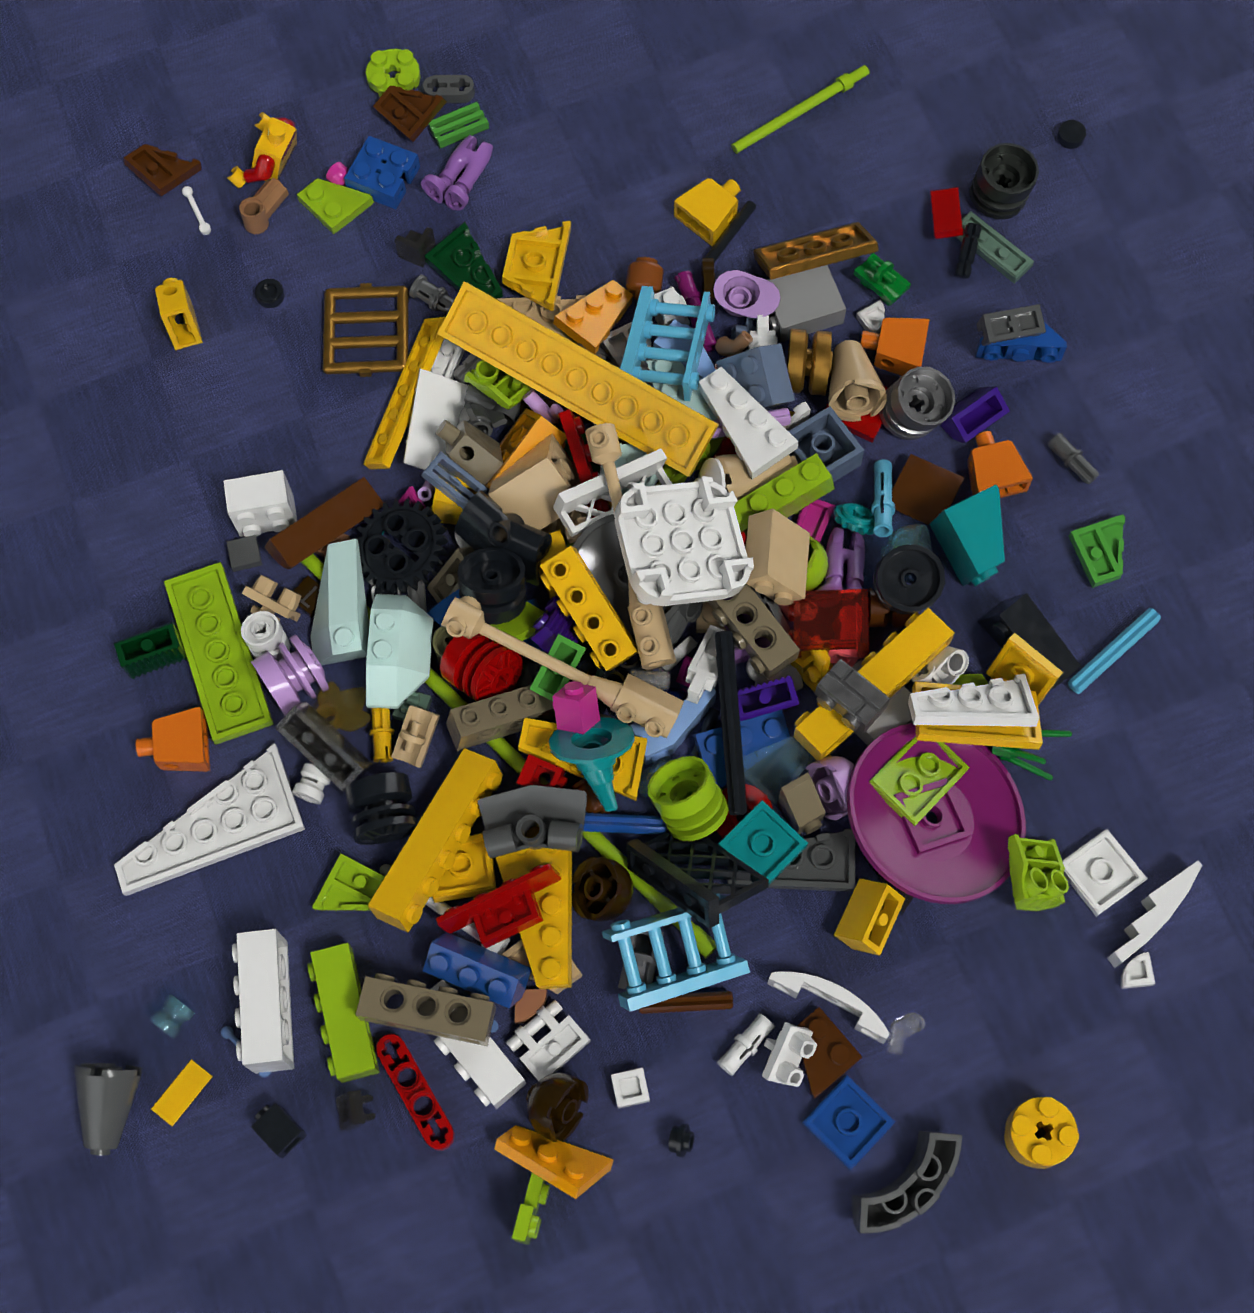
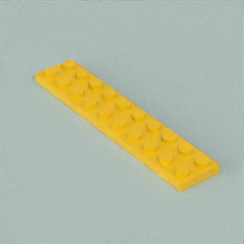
(577, 378)

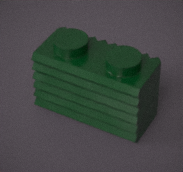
(150, 650)

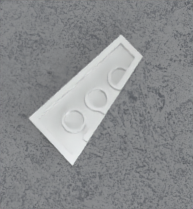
(751, 428)
(983, 705)

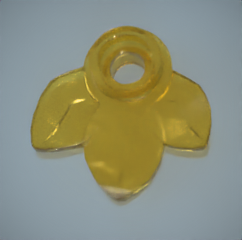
(344, 706)

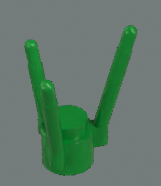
(1012, 754)

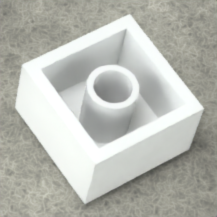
(260, 503)

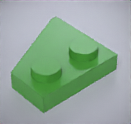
(1100, 549)

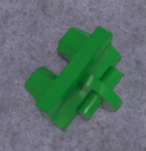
(882, 279)

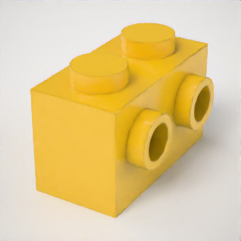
(869, 916)

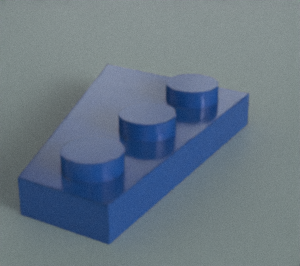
(755, 735)

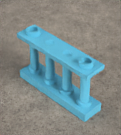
(643, 328)
(668, 983)

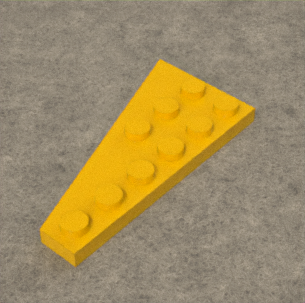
(550, 941)

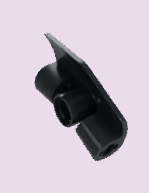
(485, 525)

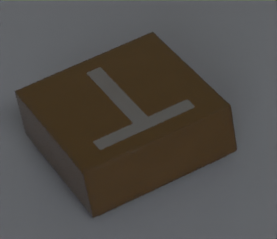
(309, 594)

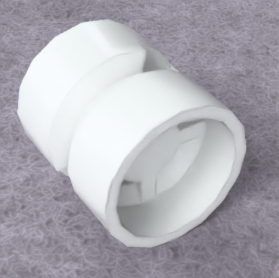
(264, 633)

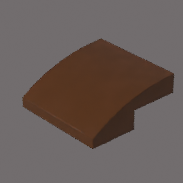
(924, 489)

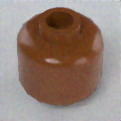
(644, 272)

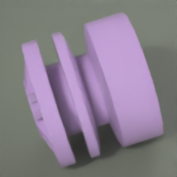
(290, 674)

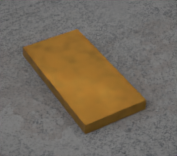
(815, 250)

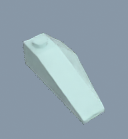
(341, 611)

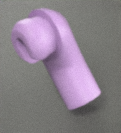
(537, 405)

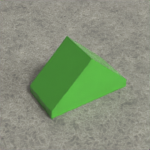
(549, 682)

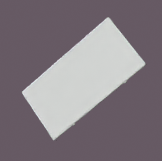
(434, 401)

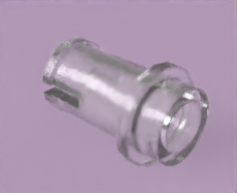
(658, 678)

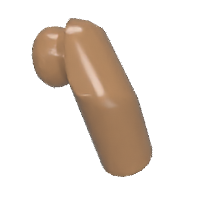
(729, 347)

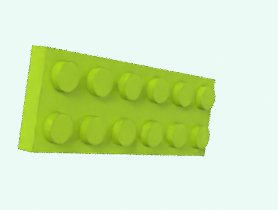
(217, 653)

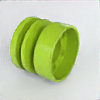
(688, 798)

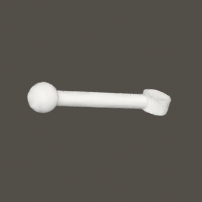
(204, 227)

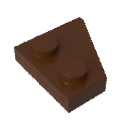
(409, 110)
(160, 168)
(832, 1055)

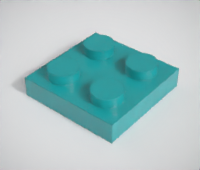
(764, 842)

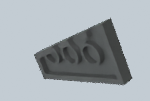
(822, 865)

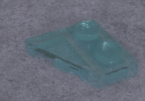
(776, 766)

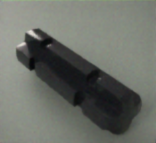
(968, 250)

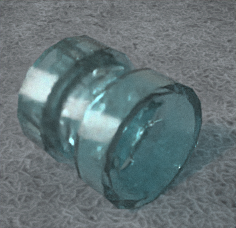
(171, 1016)

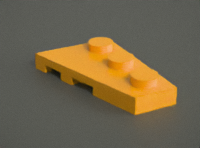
(594, 315)
(557, 1162)

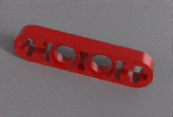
(413, 1093)

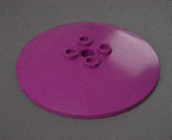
(968, 846)

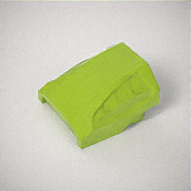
(497, 384)
(1036, 874)

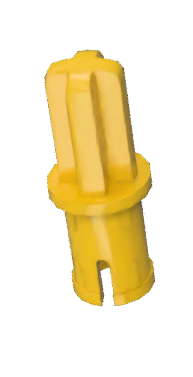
(381, 735)

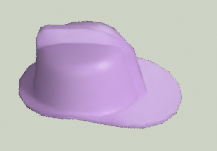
(746, 294)

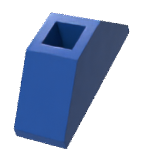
(1046, 347)

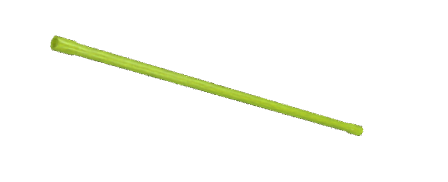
(705, 943)

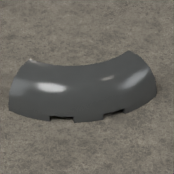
(914, 1189)

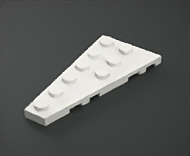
(227, 821)

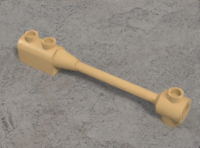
(647, 620)
(630, 700)

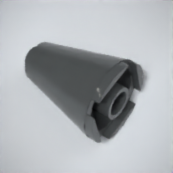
(104, 1102)

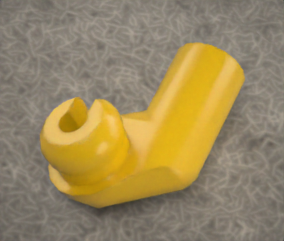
(820, 665)

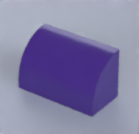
(975, 414)

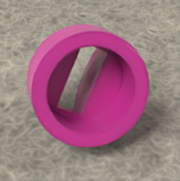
(337, 173)

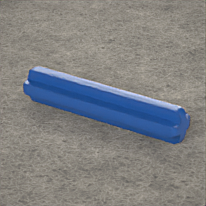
(624, 823)

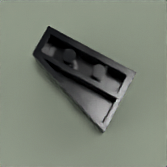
(1025, 619)

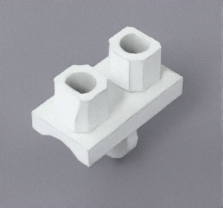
(787, 1053)

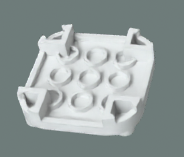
(682, 542)

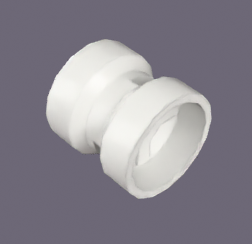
(311, 784)

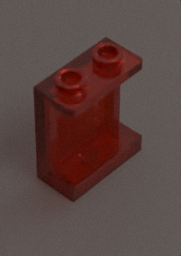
(831, 621)

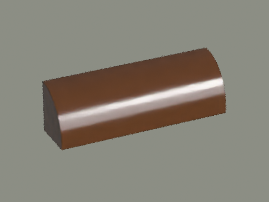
(324, 524)

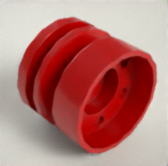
(480, 666)

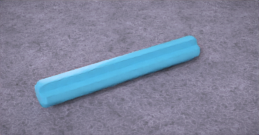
(1114, 650)

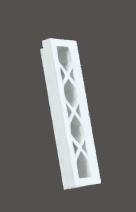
(597, 488)

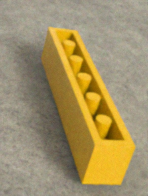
(888, 670)
(435, 841)

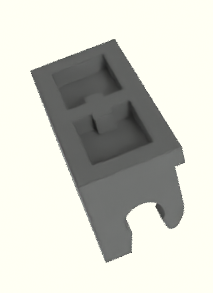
(1011, 324)

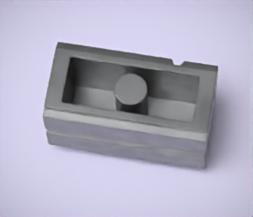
(851, 696)

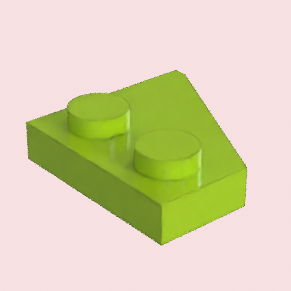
(348, 887)

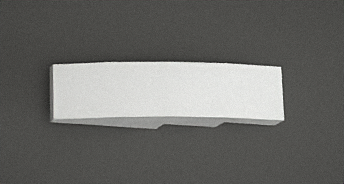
(1160, 907)

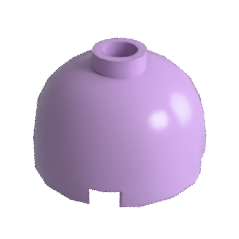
(831, 781)

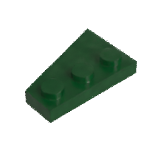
(460, 260)

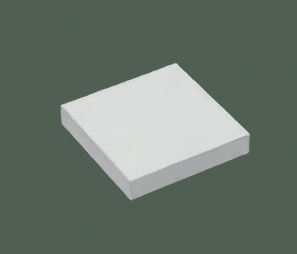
(1102, 872)

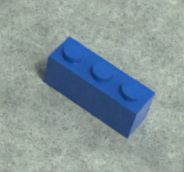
(477, 969)

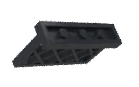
(678, 883)

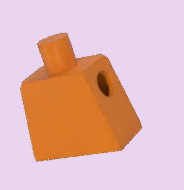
(898, 344)
(997, 464)
(178, 742)

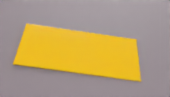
(181, 1092)

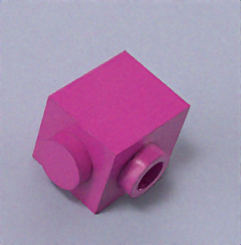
(576, 707)

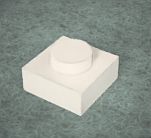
(630, 1088)

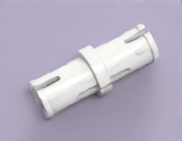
(745, 1044)

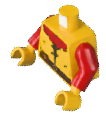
(270, 153)

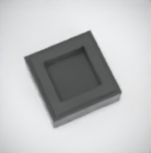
(244, 553)

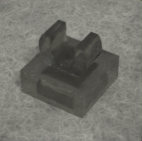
(351, 1110)

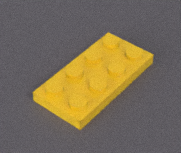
(979, 735)

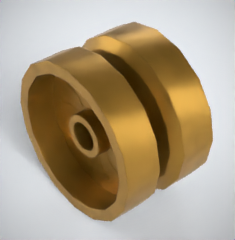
(809, 362)

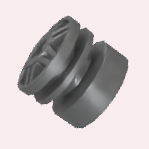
(918, 403)

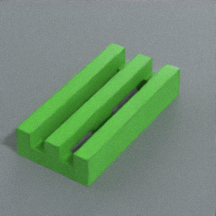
(456, 121)

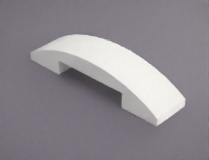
(868, 1020)

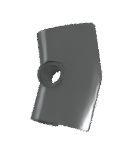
(512, 813)

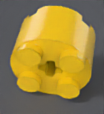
(1057, 1142)

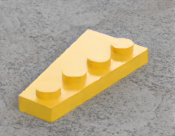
(626, 770)

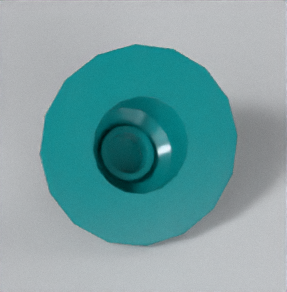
(595, 754)

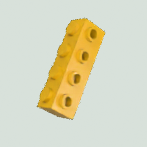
(589, 608)

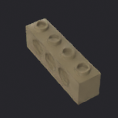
(763, 660)
(497, 716)
(378, 990)

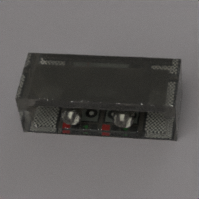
(323, 745)

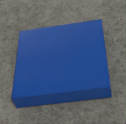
(848, 1122)

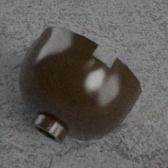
(601, 889)
(555, 1104)

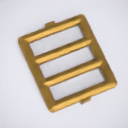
(331, 318)

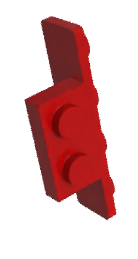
(503, 909)

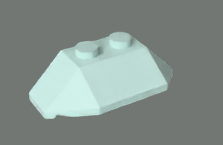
(396, 650)

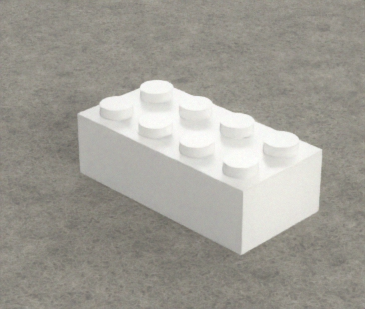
(264, 1001)

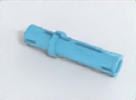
(883, 521)

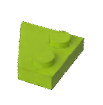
(334, 203)

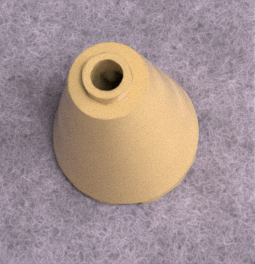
(854, 383)
(740, 482)

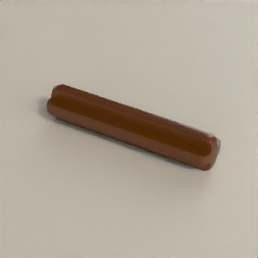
(693, 1002)

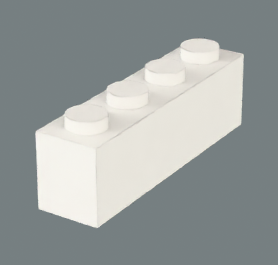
(486, 1065)

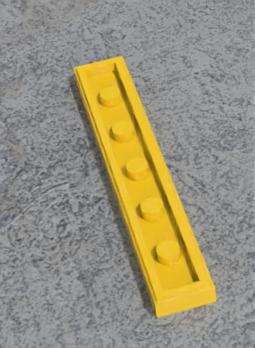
(401, 403)

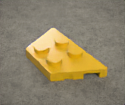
(537, 263)

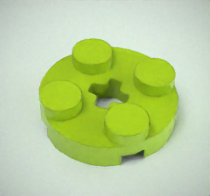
(392, 60)

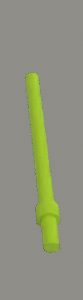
(842, 84)

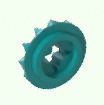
(855, 518)

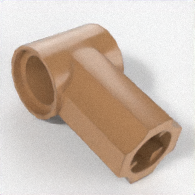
(259, 208)

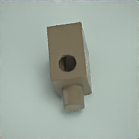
(471, 449)

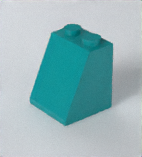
(972, 536)

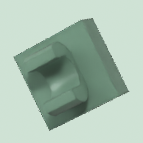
(417, 699)

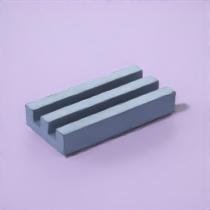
(433, 469)

